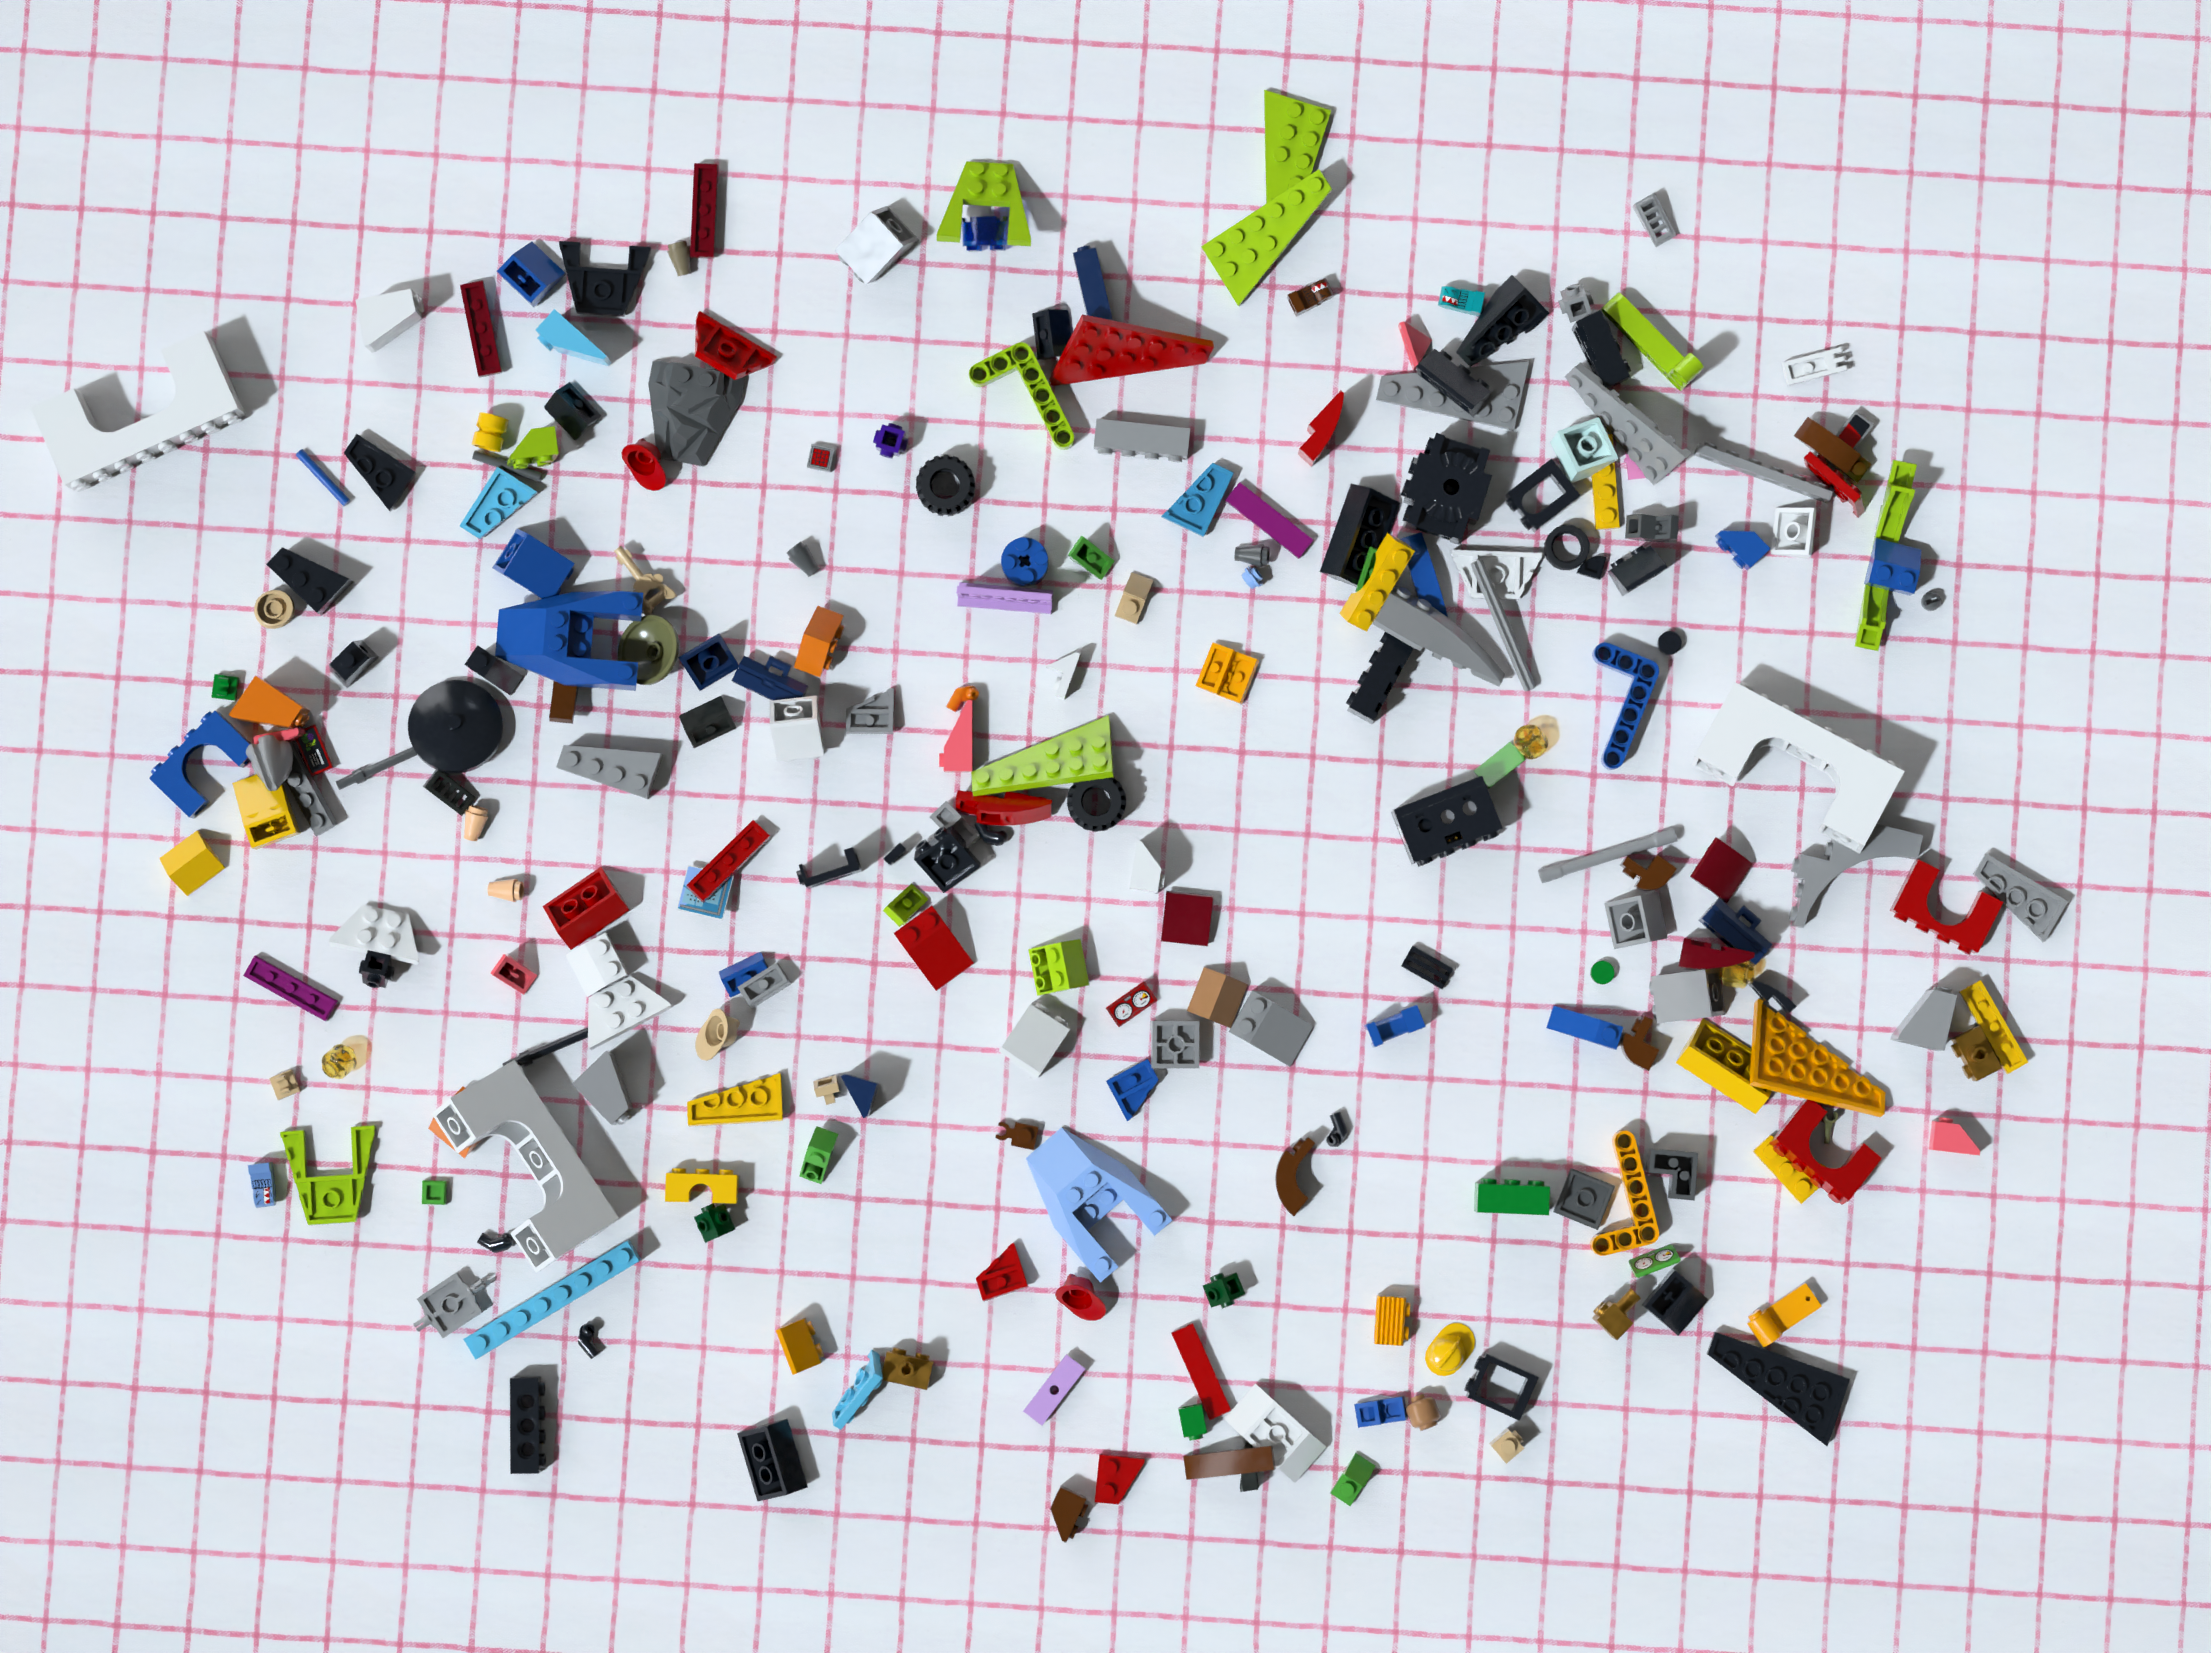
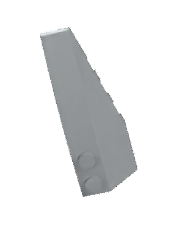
(1425, 627)

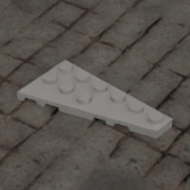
(1499, 410)
(1631, 428)

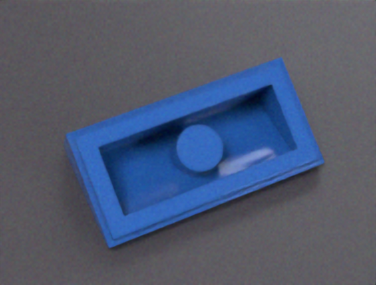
(741, 972)

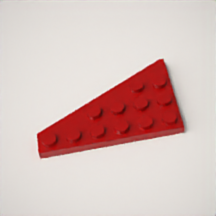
(1115, 349)

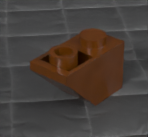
(1065, 1511)

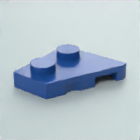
(1133, 1087)

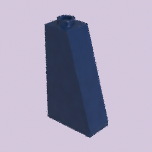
(1091, 283)

